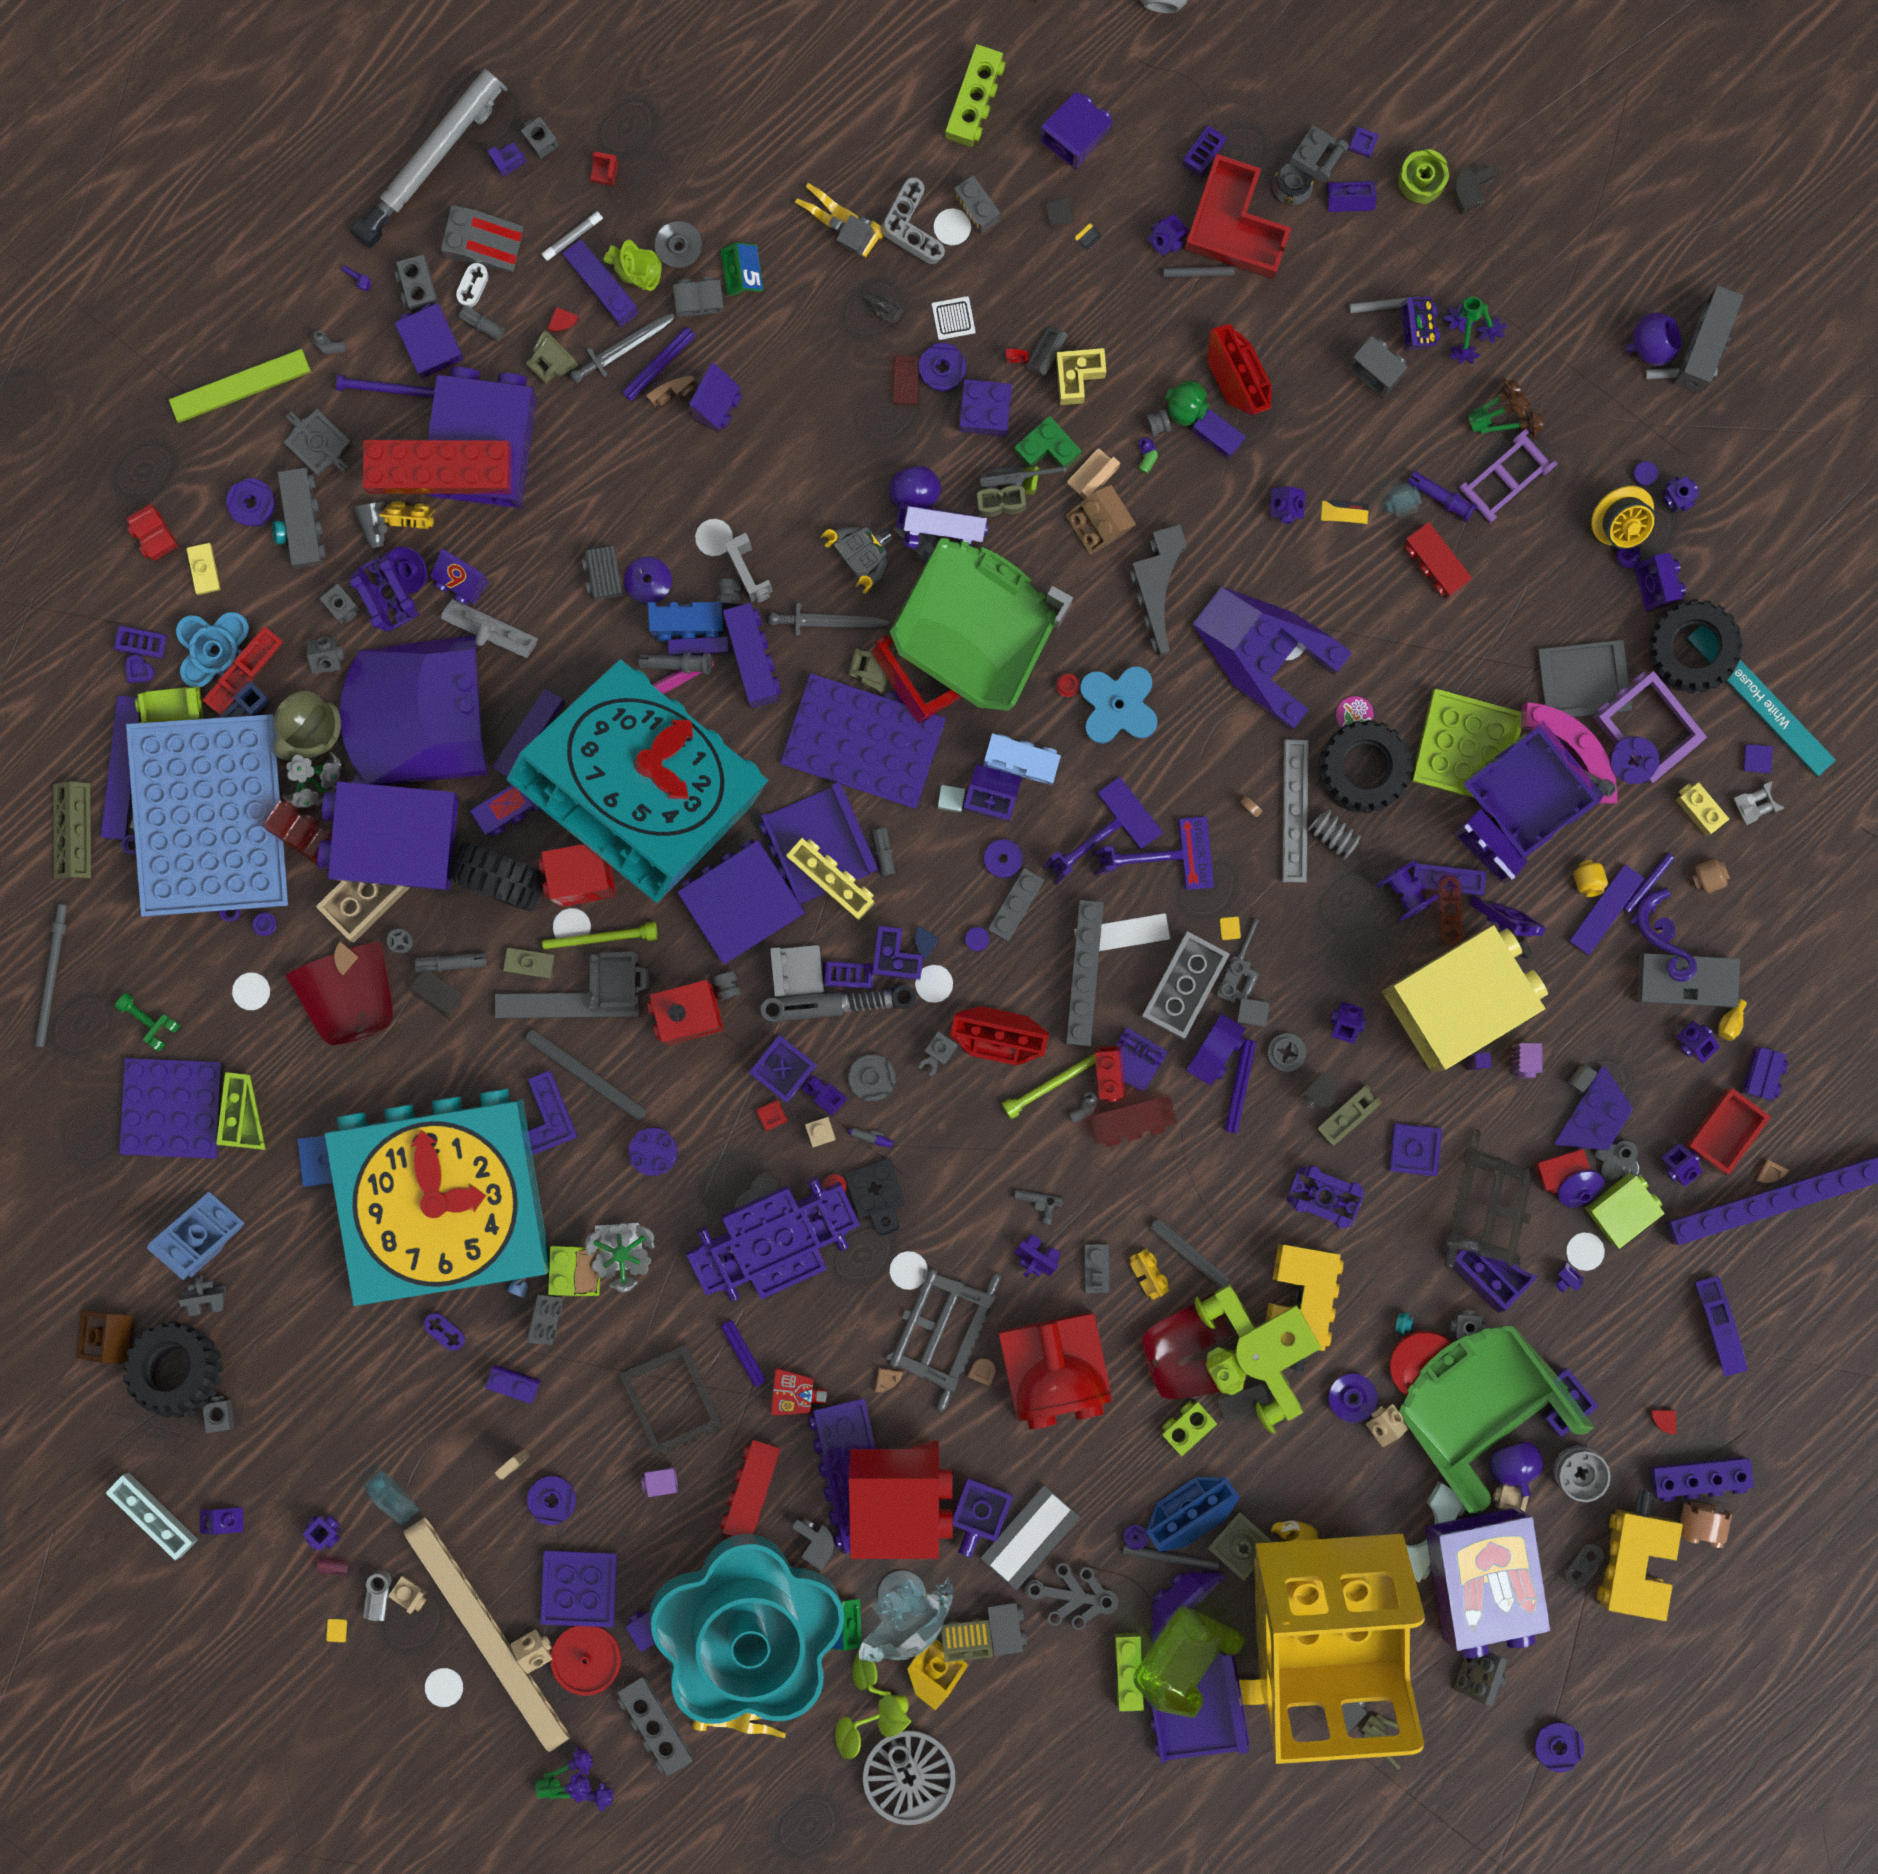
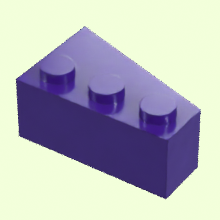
(1493, 1279)

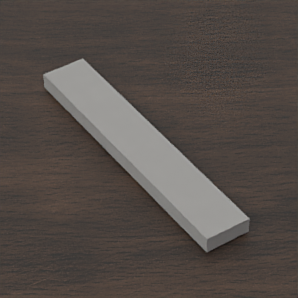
(1295, 811)

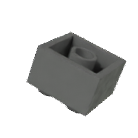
(1378, 366)

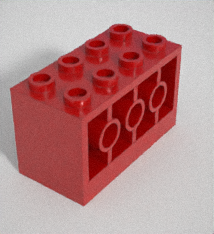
(576, 876)

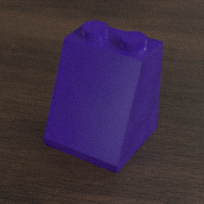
(1075, 129)

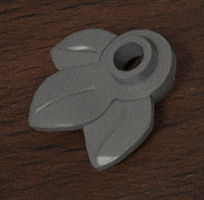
(1617, 1164)

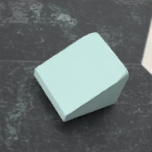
(951, 798)

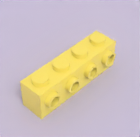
(830, 879)

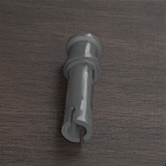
(687, 662)

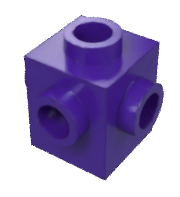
(1168, 235)
(1673, 498)
(1287, 504)
(1347, 1022)
(1697, 1041)
(1681, 1165)
(314, 1535)

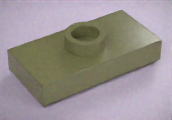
(529, 963)

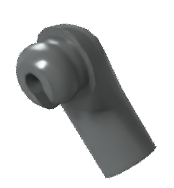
(326, 346)

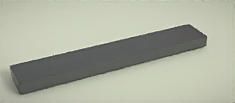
(551, 1006)

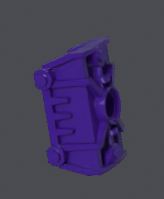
(374, 598)
(1335, 1187)

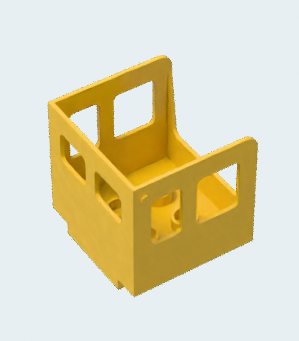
(1337, 1634)

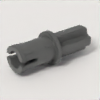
(481, 323)
(884, 852)

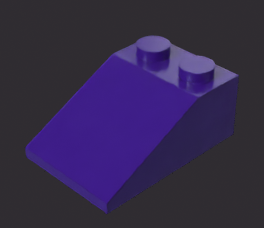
(715, 399)

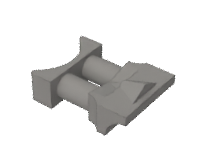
(1748, 808)

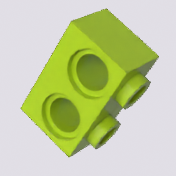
(1193, 1433)

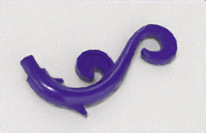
(1660, 939)

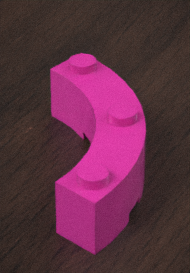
(1575, 739)

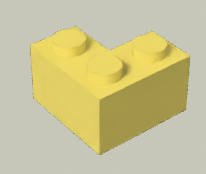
(1074, 368)

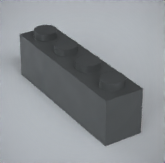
(301, 518)

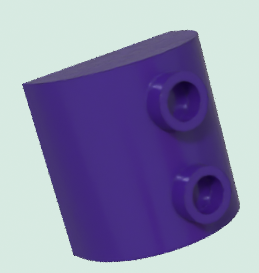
(1659, 581)

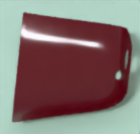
(337, 999)
(1180, 1337)

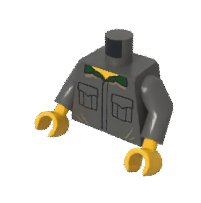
(861, 552)

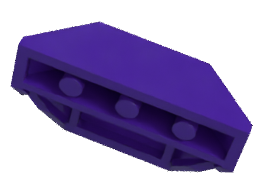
(1185, 1591)

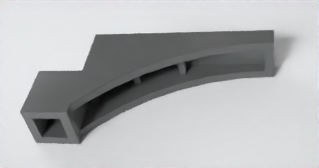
(1152, 581)

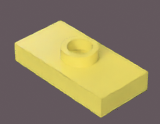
(203, 568)

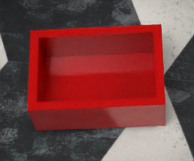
(1727, 1131)

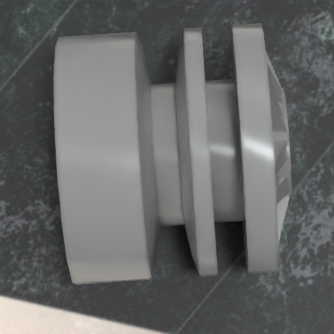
(1595, 1473)

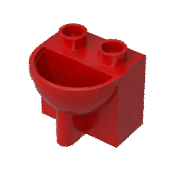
(1056, 1370)
(897, 1503)

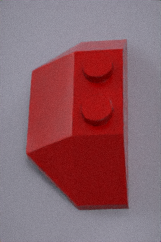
(1238, 370)
(999, 1035)

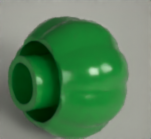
(1187, 403)

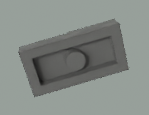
(1096, 1268)

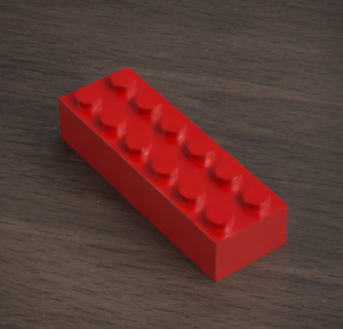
(437, 467)

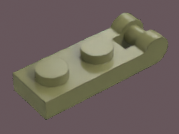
(1348, 1116)

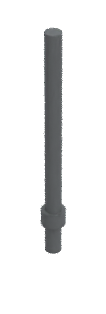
(58, 929)

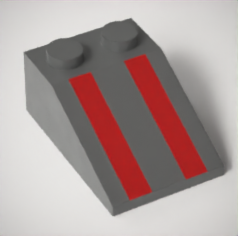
(481, 239)

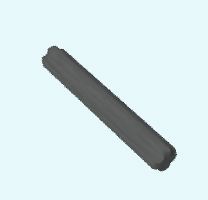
(1189, 1253)

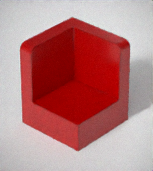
(604, 168)

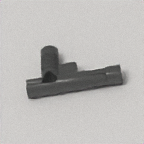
(1041, 1203)

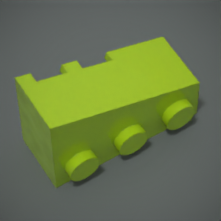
(239, 1114)

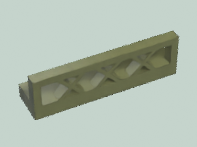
(75, 830)

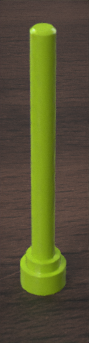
(646, 931)
(1014, 1106)

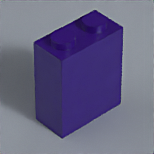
(429, 340)

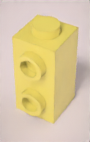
(1701, 808)

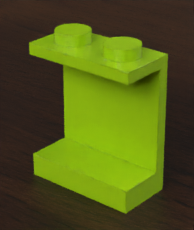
(170, 705)

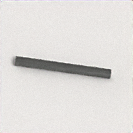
(1173, 1558)

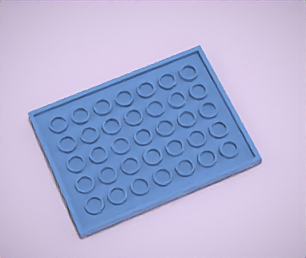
(200, 814)

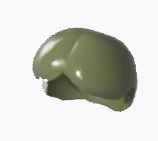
(305, 726)

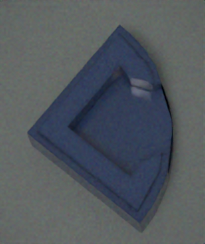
(925, 941)

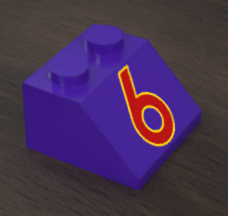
(458, 577)

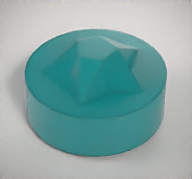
(279, 532)

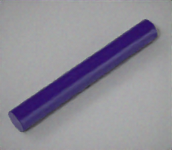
(1648, 883)

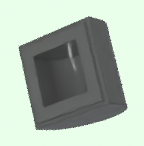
(1582, 1078)

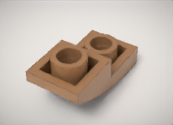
(679, 387)

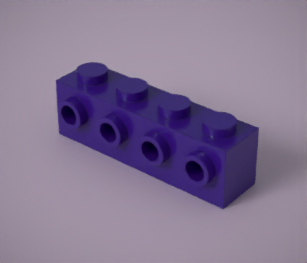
(1701, 1477)

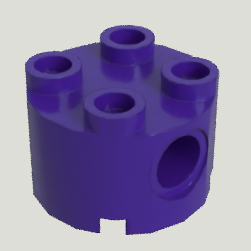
(653, 1151)

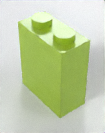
(1625, 1210)

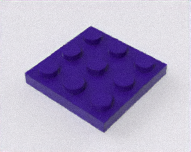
(579, 1588)

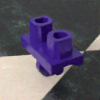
(1034, 1260)

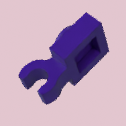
(826, 1096)

